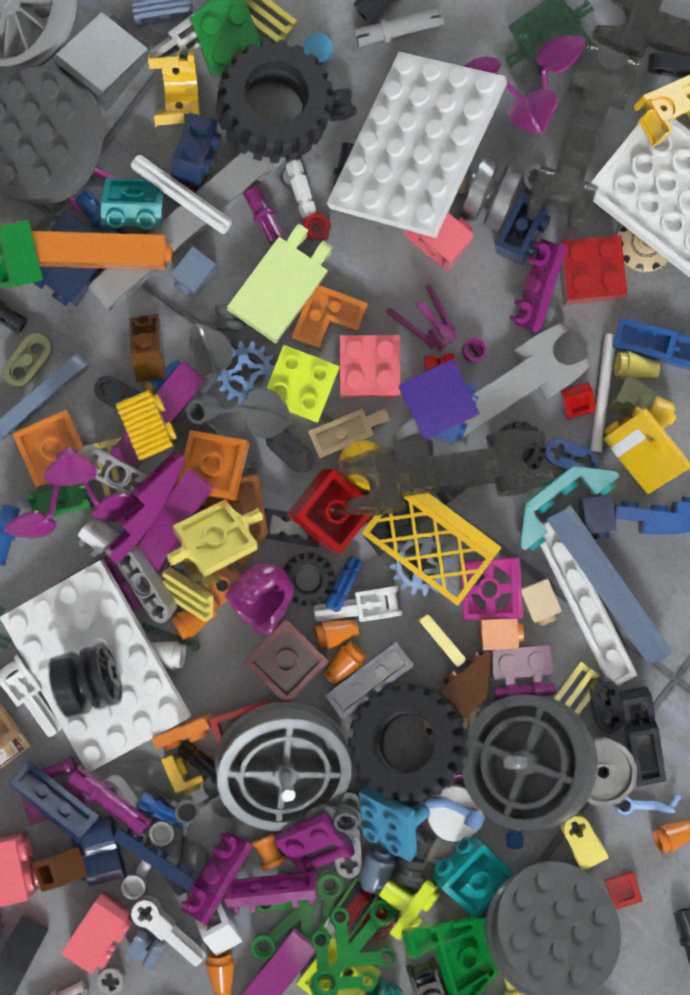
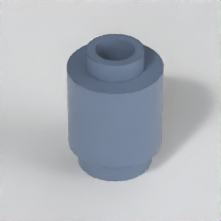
(376, 869)

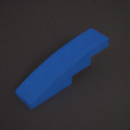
(653, 343)

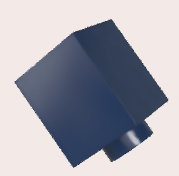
(598, 515)

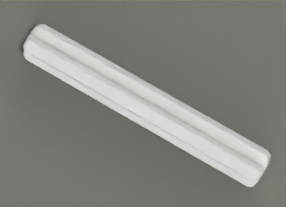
(181, 194)

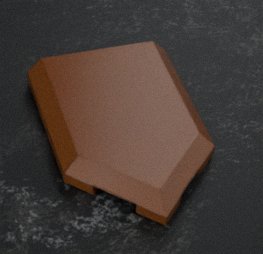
(247, 500)

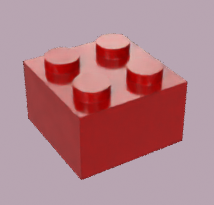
(593, 270)
(323, 511)

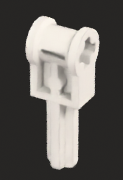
(367, 605)
(24, 689)
(164, 927)

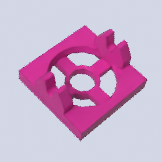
(513, 609)

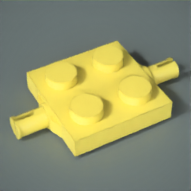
(215, 537)

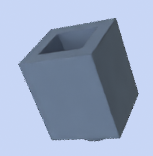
(193, 272)

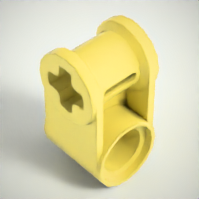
(584, 843)

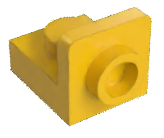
(176, 771)

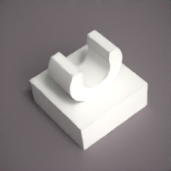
(97, 535)

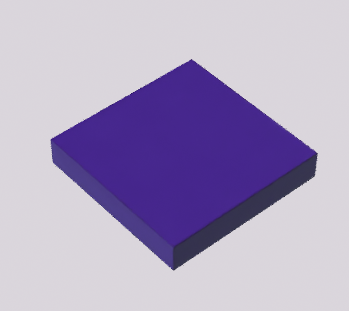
(438, 400)

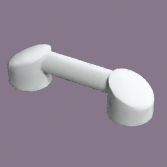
(135, 883)

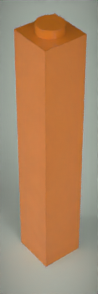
(102, 250)

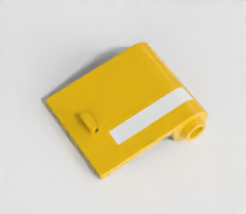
(646, 451)

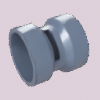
(145, 950)

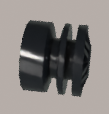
(85, 680)

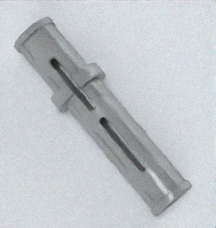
(398, 27)

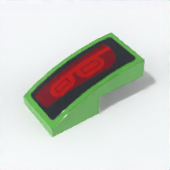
(356, 903)

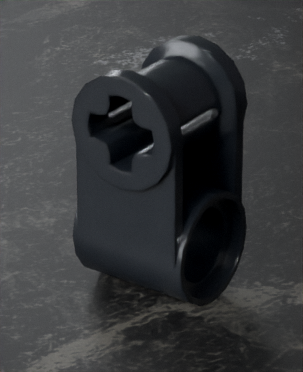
(425, 978)

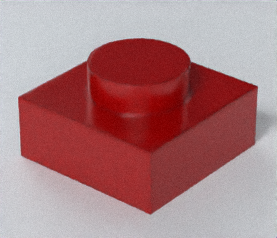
(578, 401)
(623, 890)

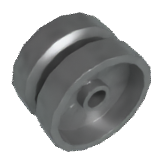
(490, 192)
(620, 773)

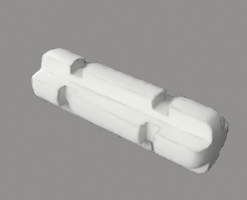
(300, 188)

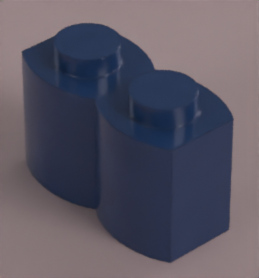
(101, 854)

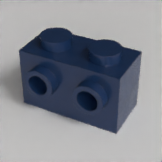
(195, 150)
(520, 232)

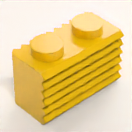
(146, 425)

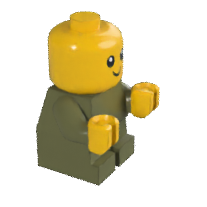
(633, 396)

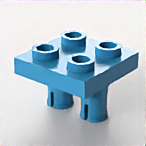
(391, 822)

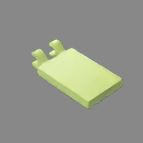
(280, 285)

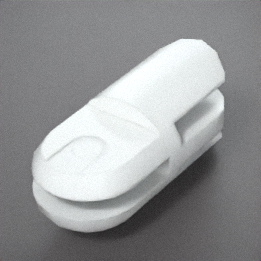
(177, 41)

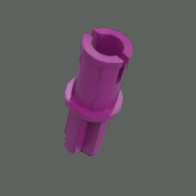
(263, 214)

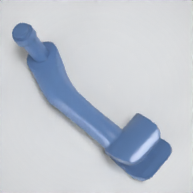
(473, 817)

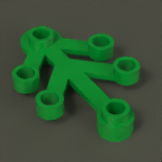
(303, 913)
(349, 954)

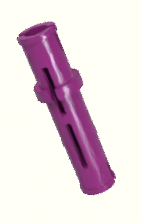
(110, 801)

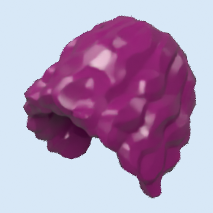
(261, 596)

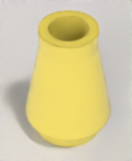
(635, 366)

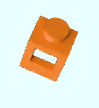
(225, 573)

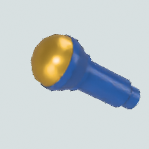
(155, 385)

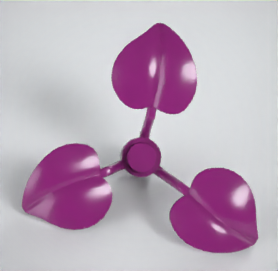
(537, 105)
(69, 470)

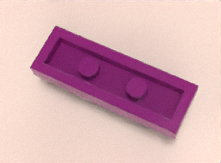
(539, 285)
(216, 877)
(272, 890)

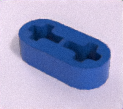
(574, 451)

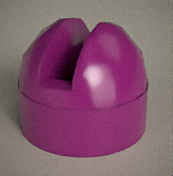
(478, 348)

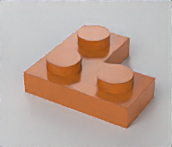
(327, 307)
(192, 729)

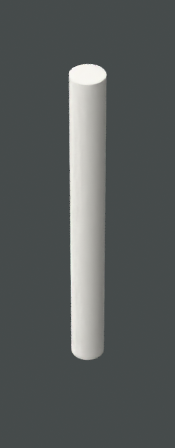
(603, 393)

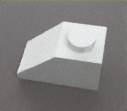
(220, 931)

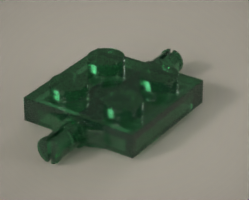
(544, 23)

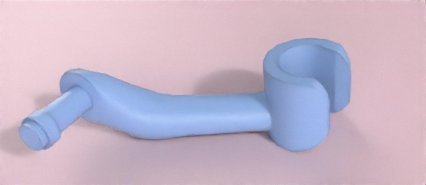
(650, 805)

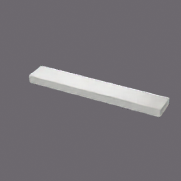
(587, 610)

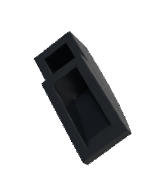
(643, 735)

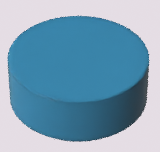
(320, 46)

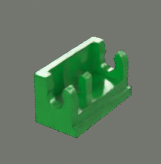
(18, 256)
(69, 500)

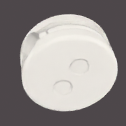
(449, 823)

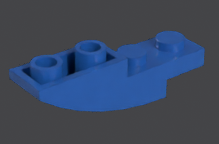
(657, 519)

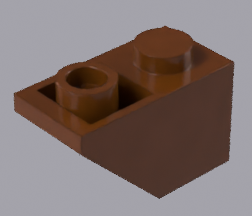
(147, 348)
(472, 685)
(59, 869)

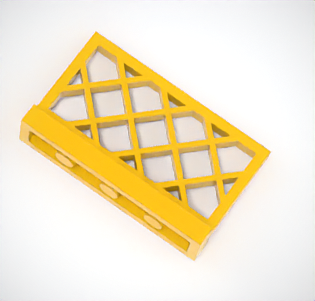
(453, 524)

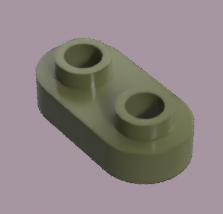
(25, 358)

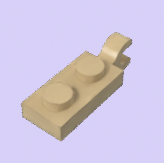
(345, 430)

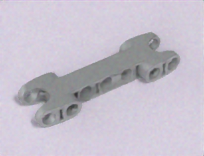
(536, 371)

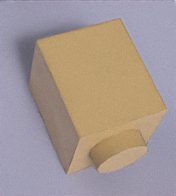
(540, 602)

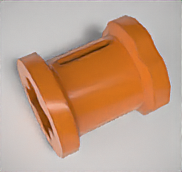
(268, 851)

